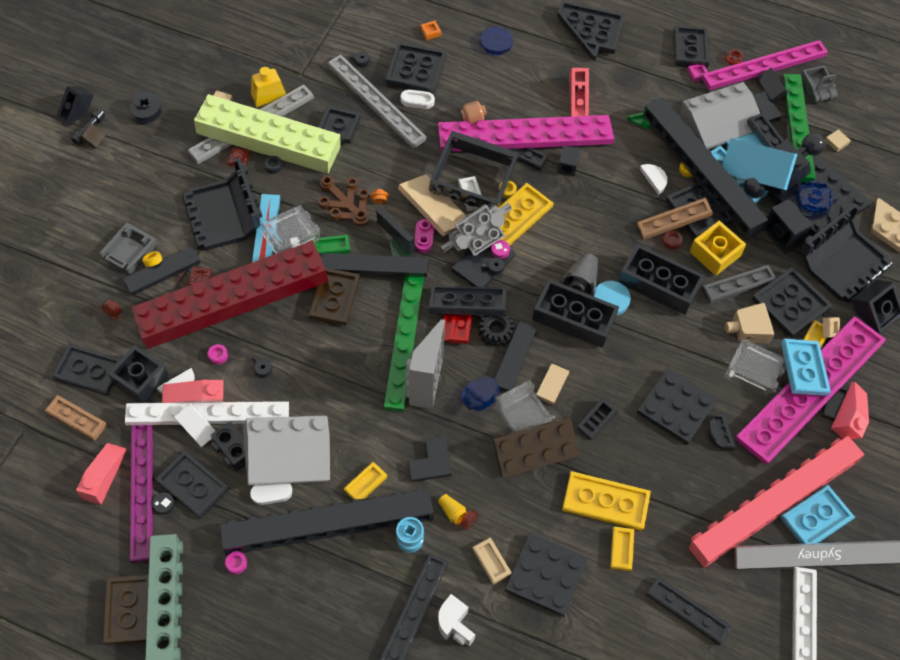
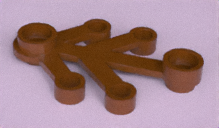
(345, 202)

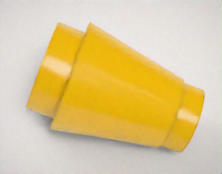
(452, 508)

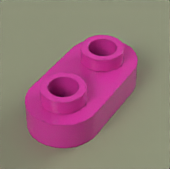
(424, 234)

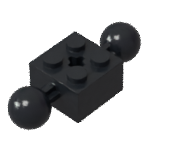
(812, 145)

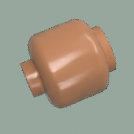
(473, 112)

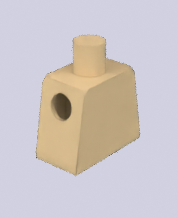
(751, 324)

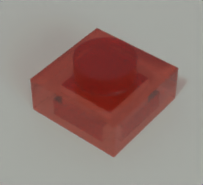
(243, 154)
(200, 274)

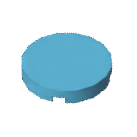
(614, 293)

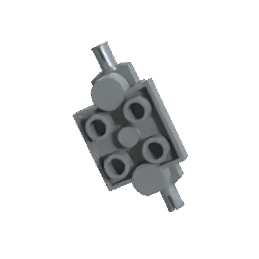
(478, 229)

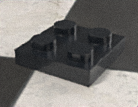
(340, 122)

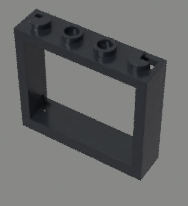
(480, 149)

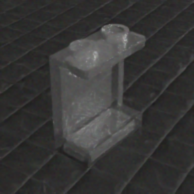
(290, 229)
(756, 366)
(522, 407)

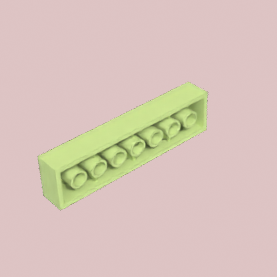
(267, 133)

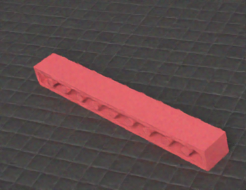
(774, 502)

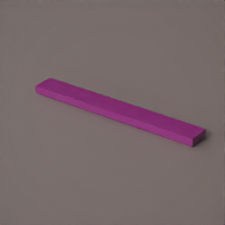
(141, 492)

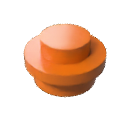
(379, 196)

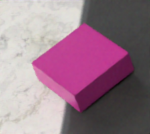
(696, 72)

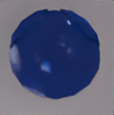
(496, 40)
(819, 200)
(480, 393)

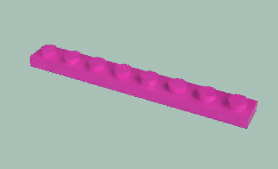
(758, 66)

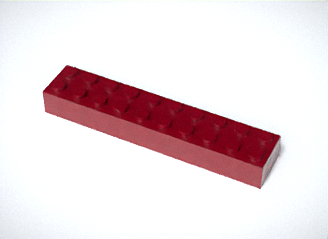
(229, 294)

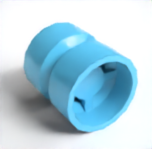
(410, 534)

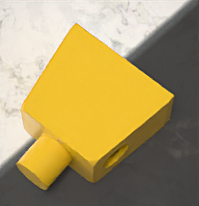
(266, 87)

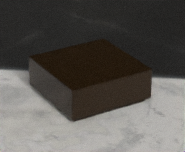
(92, 136)

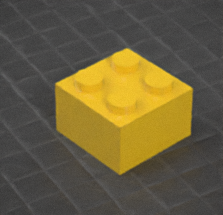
(717, 248)

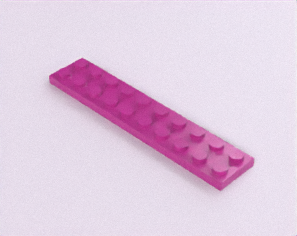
(534, 131)
(790, 411)

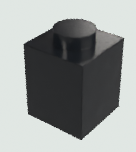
(568, 160)

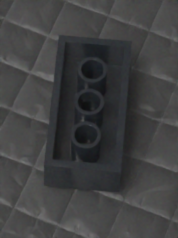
(661, 279)
(575, 313)

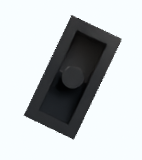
(74, 104)

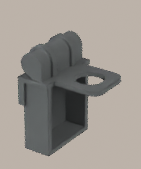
(819, 84)

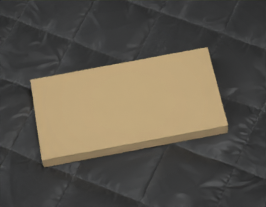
(435, 208)

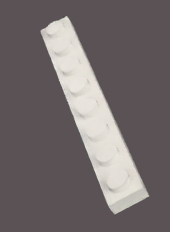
(213, 412)

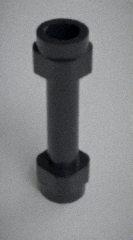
(97, 116)

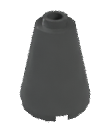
(582, 274)

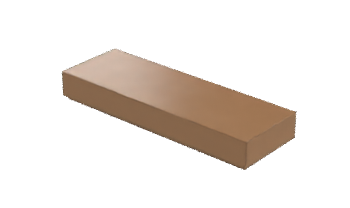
(76, 417)

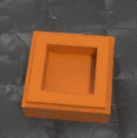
(430, 30)

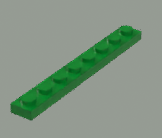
(797, 116)
(403, 343)

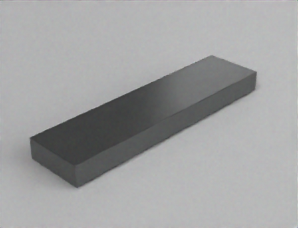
(738, 284)

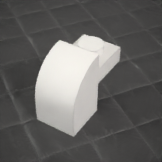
(449, 621)

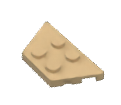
(886, 224)

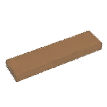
(674, 218)

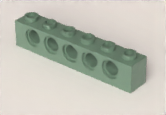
(159, 548)

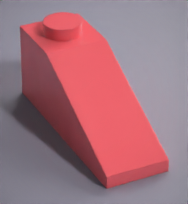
(579, 91)
(193, 392)
(853, 414)
(100, 474)

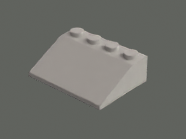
(720, 114)
(425, 368)
(287, 449)

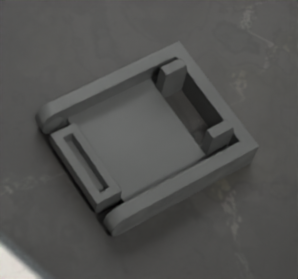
(124, 251)

